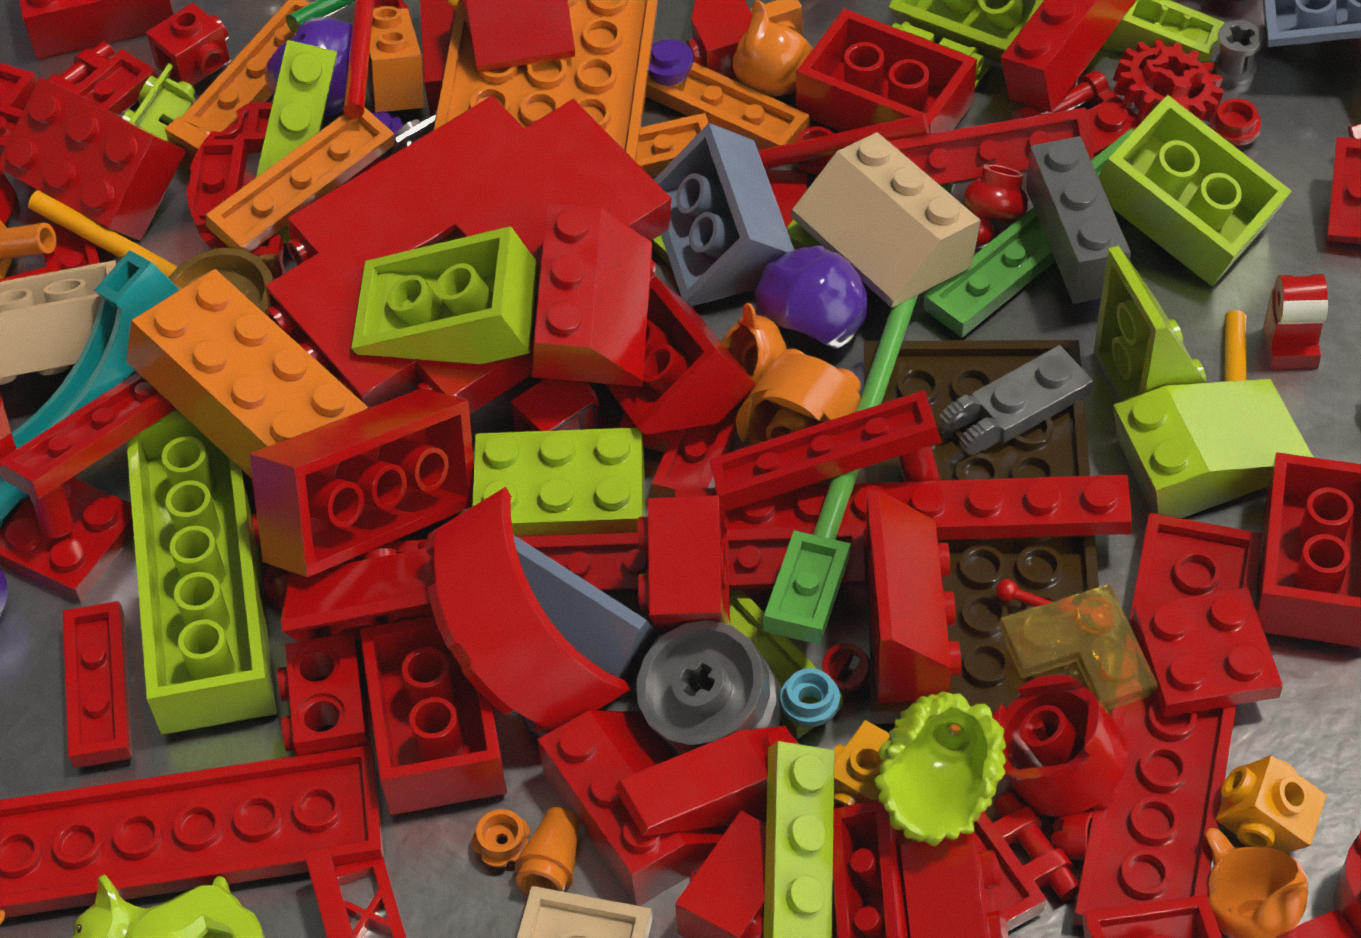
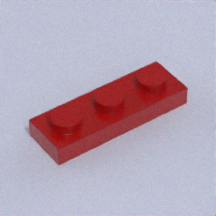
(96, 684)

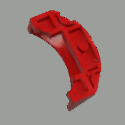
(226, 165)
(500, 628)

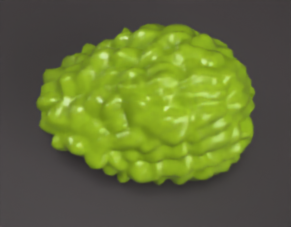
(936, 776)

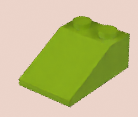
(450, 301)
(1136, 338)
(1204, 442)

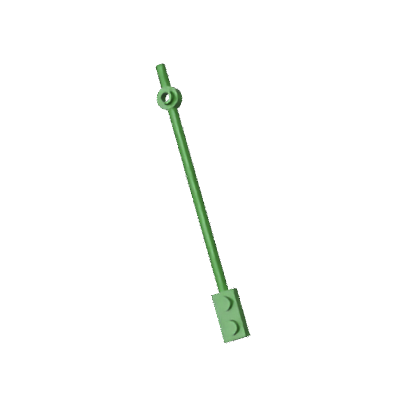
(817, 562)

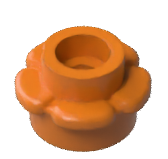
(500, 824)

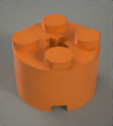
(796, 396)

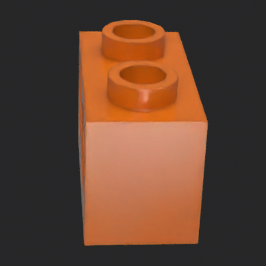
(394, 62)

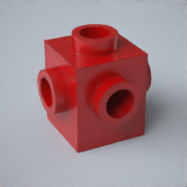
(190, 43)

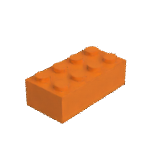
(233, 369)

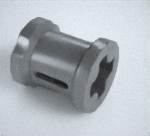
(1240, 52)

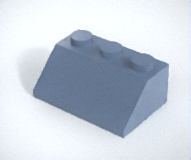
(1310, 21)
(720, 216)
(586, 616)

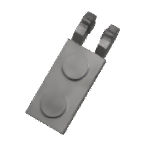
(1017, 400)

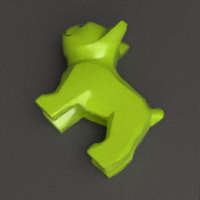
(199, 913)

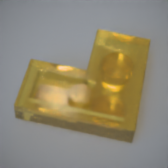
(1086, 631)

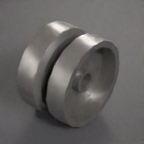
(706, 685)

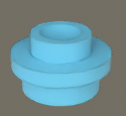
(815, 684)

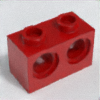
(333, 701)

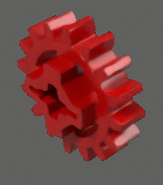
(1153, 73)

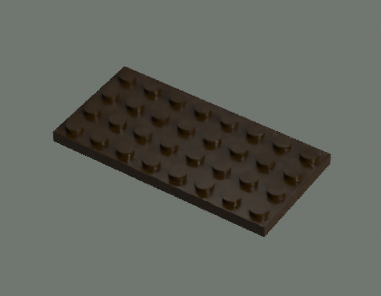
(1038, 565)

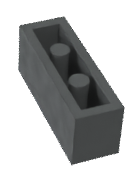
(1073, 214)

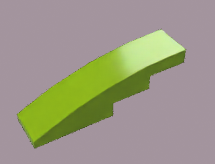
(1165, 22)

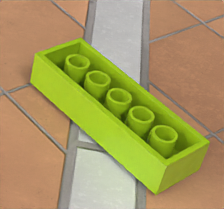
(197, 580)

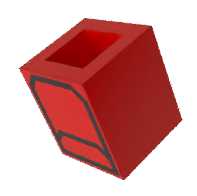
(556, 406)

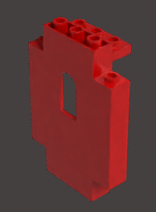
(461, 177)

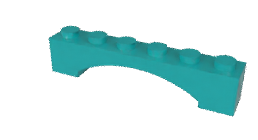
(125, 294)

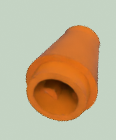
(550, 853)

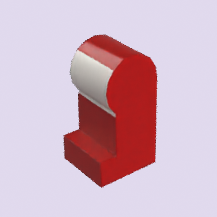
(1295, 321)

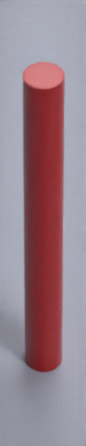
(358, 58)
(831, 143)

